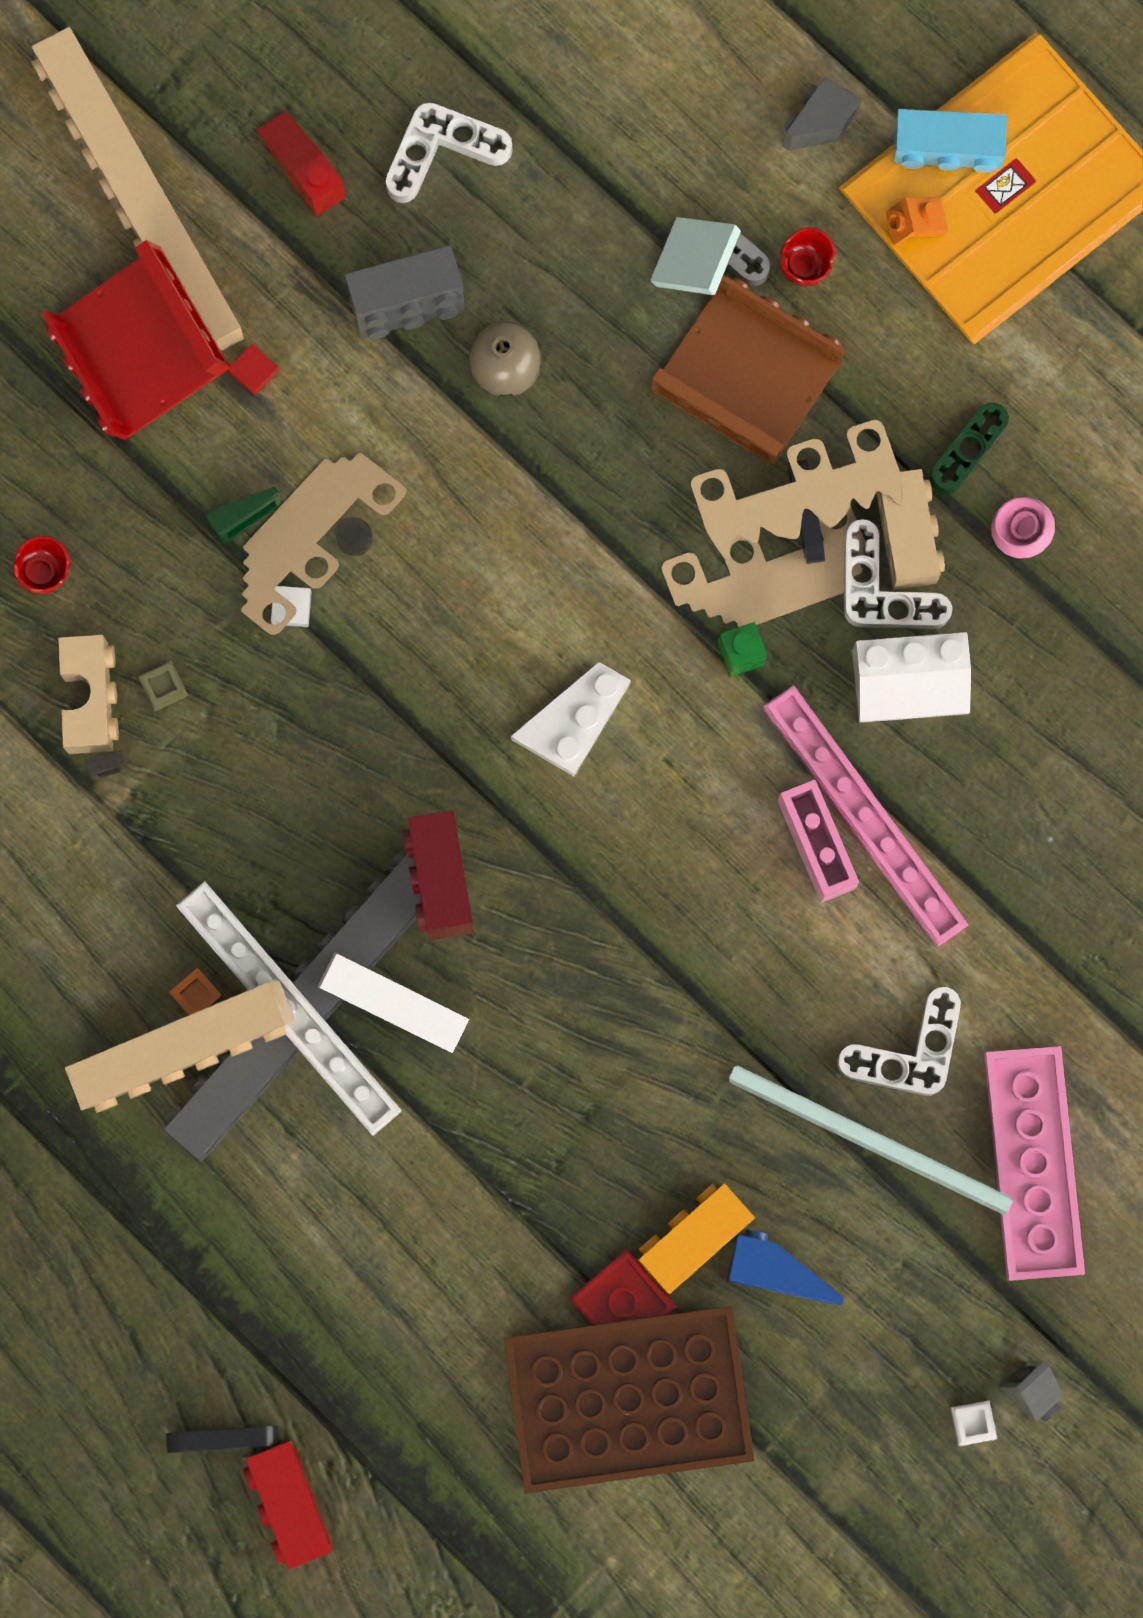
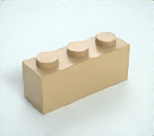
(911, 533)

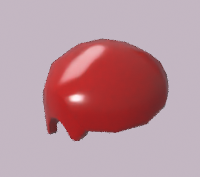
(807, 256)
(41, 564)

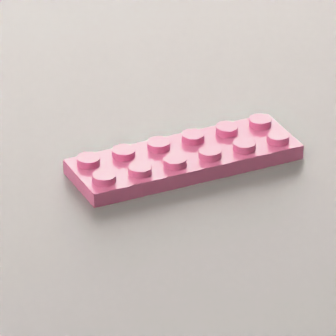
(1034, 1163)

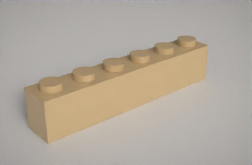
(180, 1045)

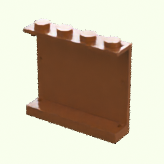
(749, 370)

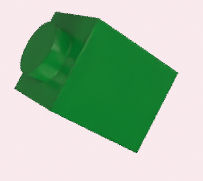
(742, 649)

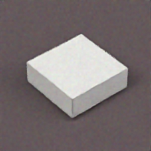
(300, 599)
(973, 1423)

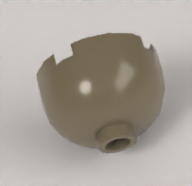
(505, 359)

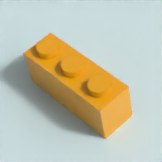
(694, 1237)

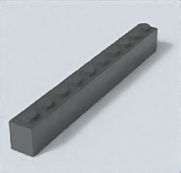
(241, 1079)

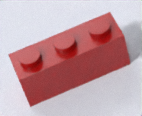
(288, 1505)

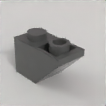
(824, 117)

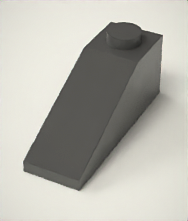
(1034, 1390)

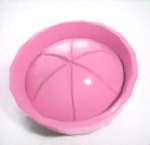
(1029, 535)

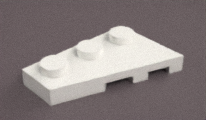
(575, 719)

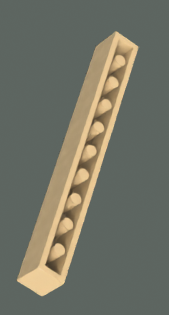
(128, 175)

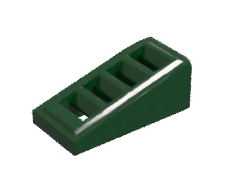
(239, 515)

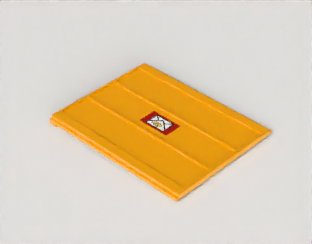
(1013, 230)

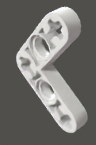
(432, 137)
(869, 591)
(923, 1056)

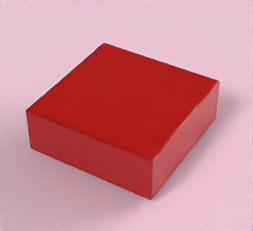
(253, 369)

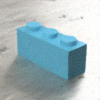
(950, 140)

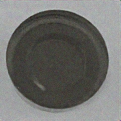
(354, 536)

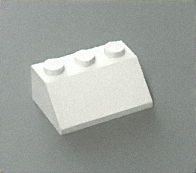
(912, 677)

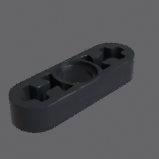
(810, 528)
(222, 1439)

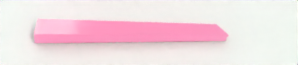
(865, 816)

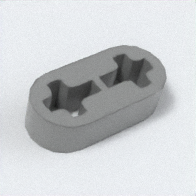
(751, 254)

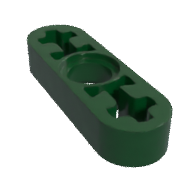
(977, 423)

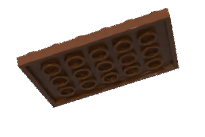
(628, 1399)

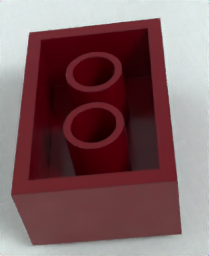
(438, 875)

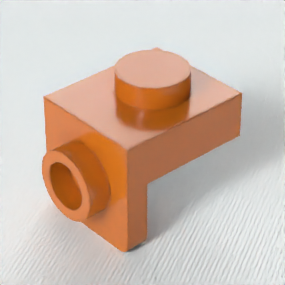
(916, 219)

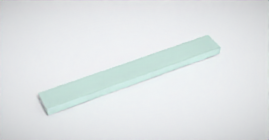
(870, 1140)

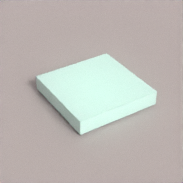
(695, 255)

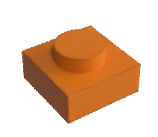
(196, 992)

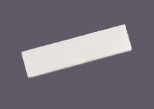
(393, 1002)

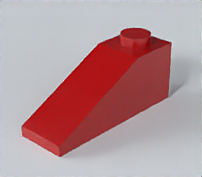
(303, 163)

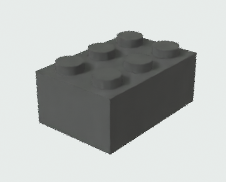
(406, 292)

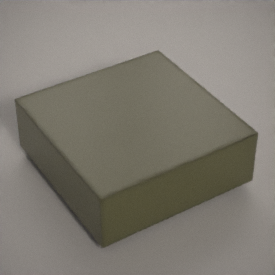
(163, 685)

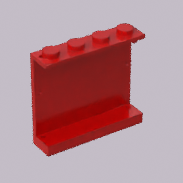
(137, 344)

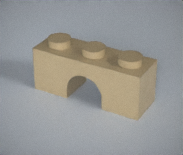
(90, 726)

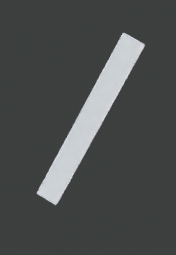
(310, 1032)

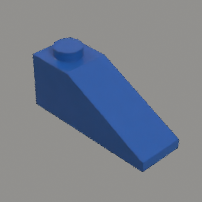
(771, 1268)

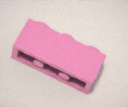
(818, 841)

